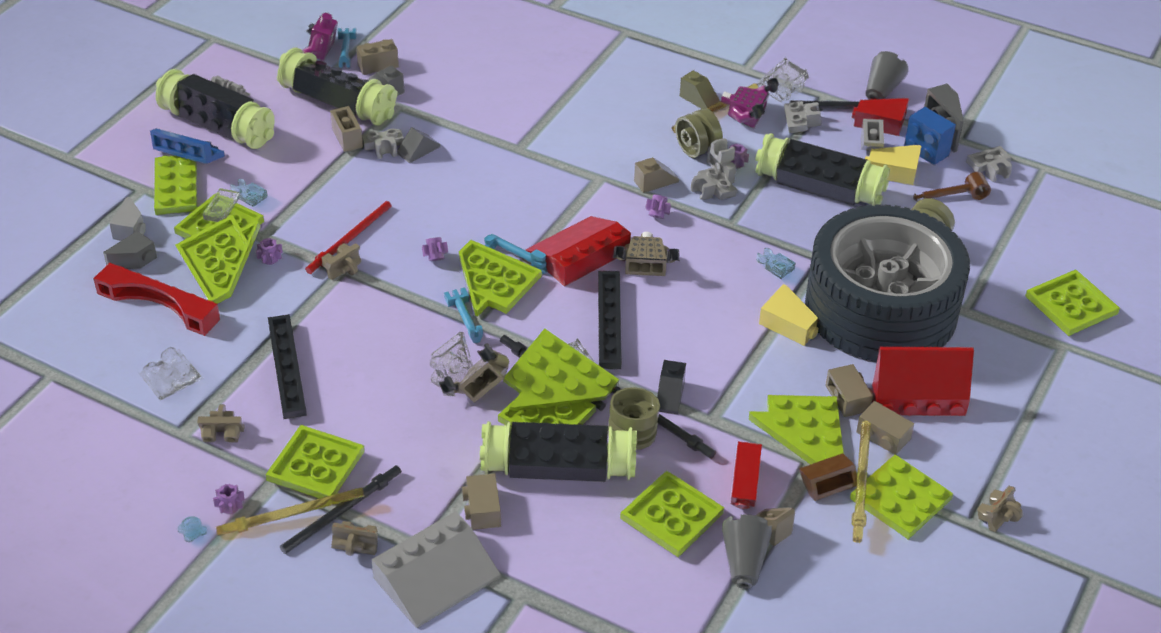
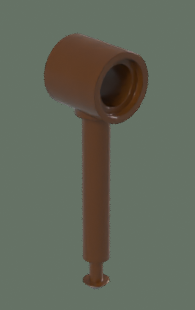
(974, 184)

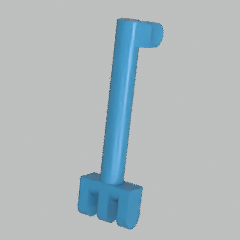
(346, 36)
(536, 258)
(475, 333)

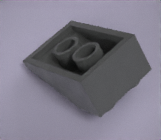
(946, 103)

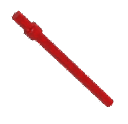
(349, 236)

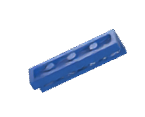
(184, 146)

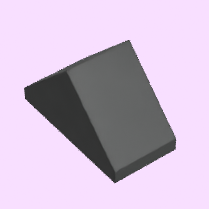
(416, 145)

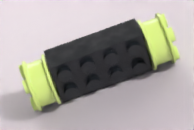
(333, 86)
(215, 108)
(822, 171)
(558, 451)

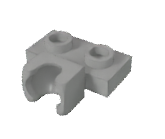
(802, 117)
(383, 141)
(720, 158)
(992, 161)
(712, 182)

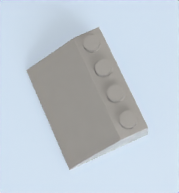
(434, 569)

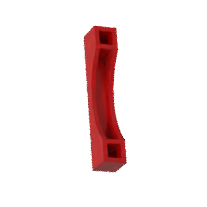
(122, 284)

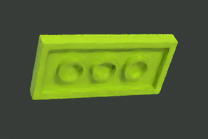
(175, 185)

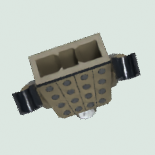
(646, 255)
(481, 376)

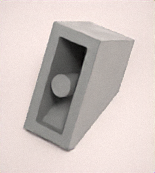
(872, 134)
(127, 221)

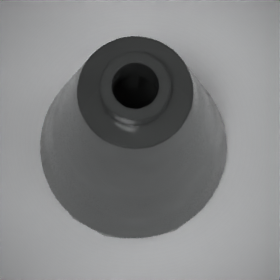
(885, 75)
(746, 547)

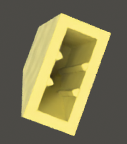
(900, 160)
(789, 316)

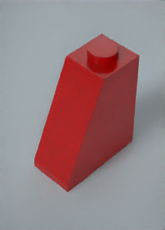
(889, 110)
(746, 475)

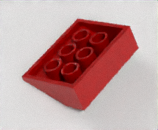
(582, 248)
(924, 380)

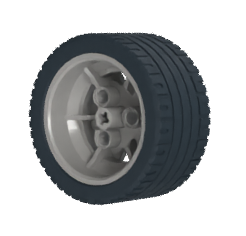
(886, 280)

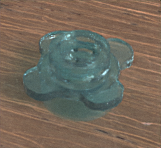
(191, 528)

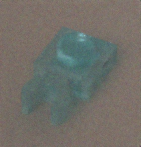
(250, 194)
(776, 264)

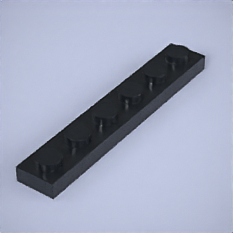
(609, 320)
(287, 367)

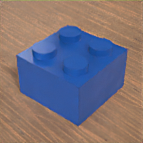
(932, 133)

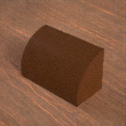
(829, 476)

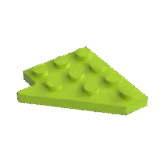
(219, 256)
(495, 277)
(556, 375)
(803, 425)

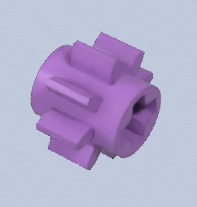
(740, 155)
(658, 206)
(435, 249)
(269, 251)
(228, 499)

